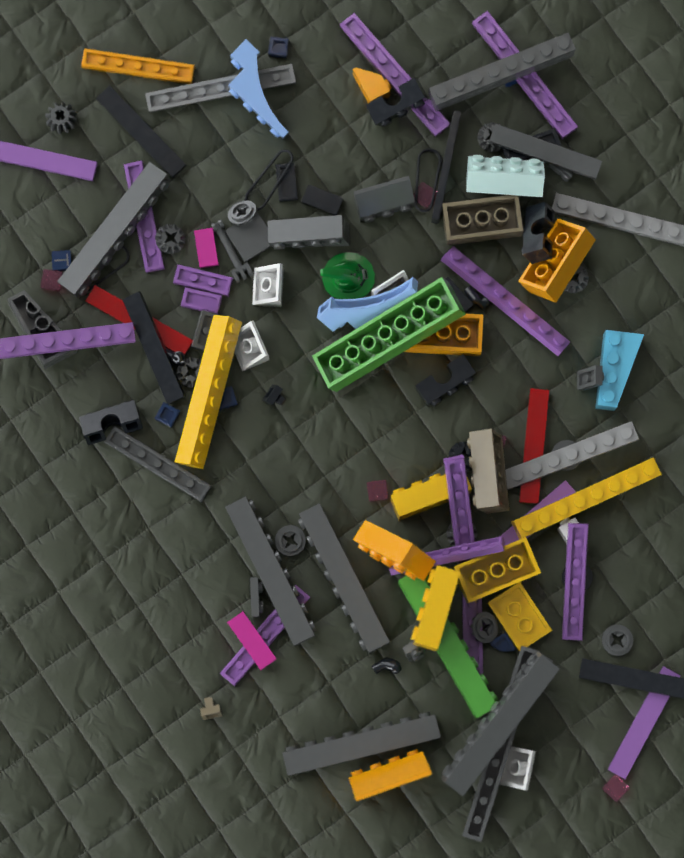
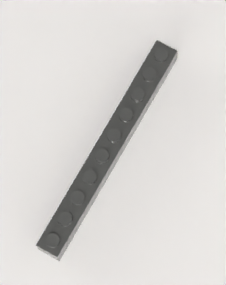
(493, 772)

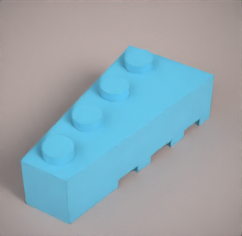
(617, 359)

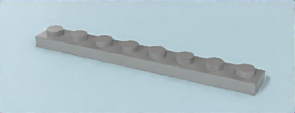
(214, 89)
(618, 219)
(571, 455)

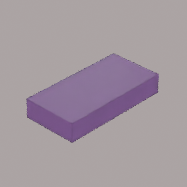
(201, 300)

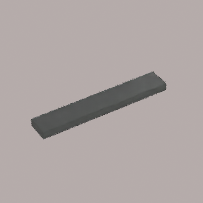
(545, 151)
(158, 464)

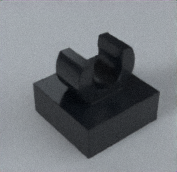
(273, 395)

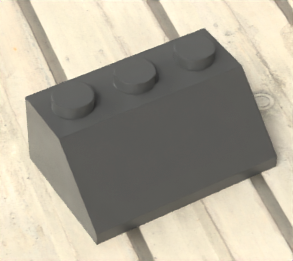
(384, 199)

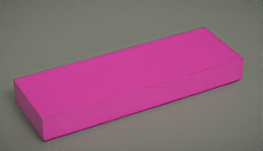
(251, 640)

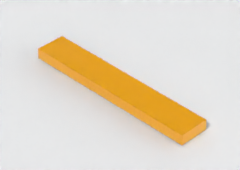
(138, 66)

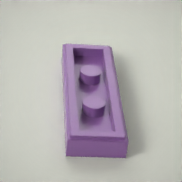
(203, 280)

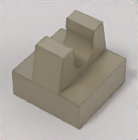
(210, 710)

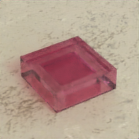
(424, 194)
(50, 279)
(377, 490)
(615, 788)

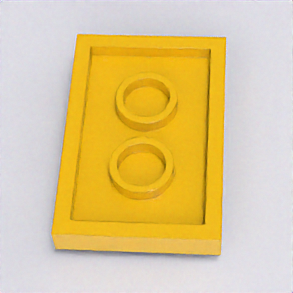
(519, 616)

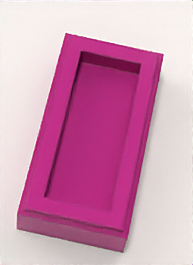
(206, 248)

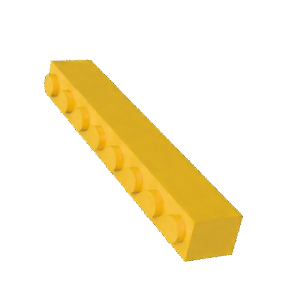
(208, 391)
(586, 498)

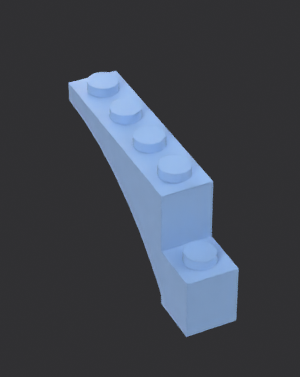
(248, 87)
(358, 311)

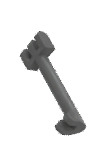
(240, 269)

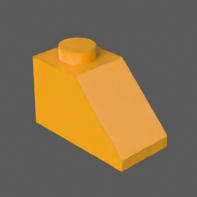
(371, 84)

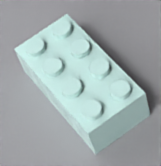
(505, 176)

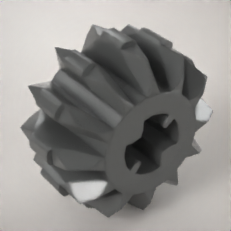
(61, 110)

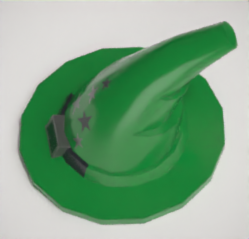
(348, 276)

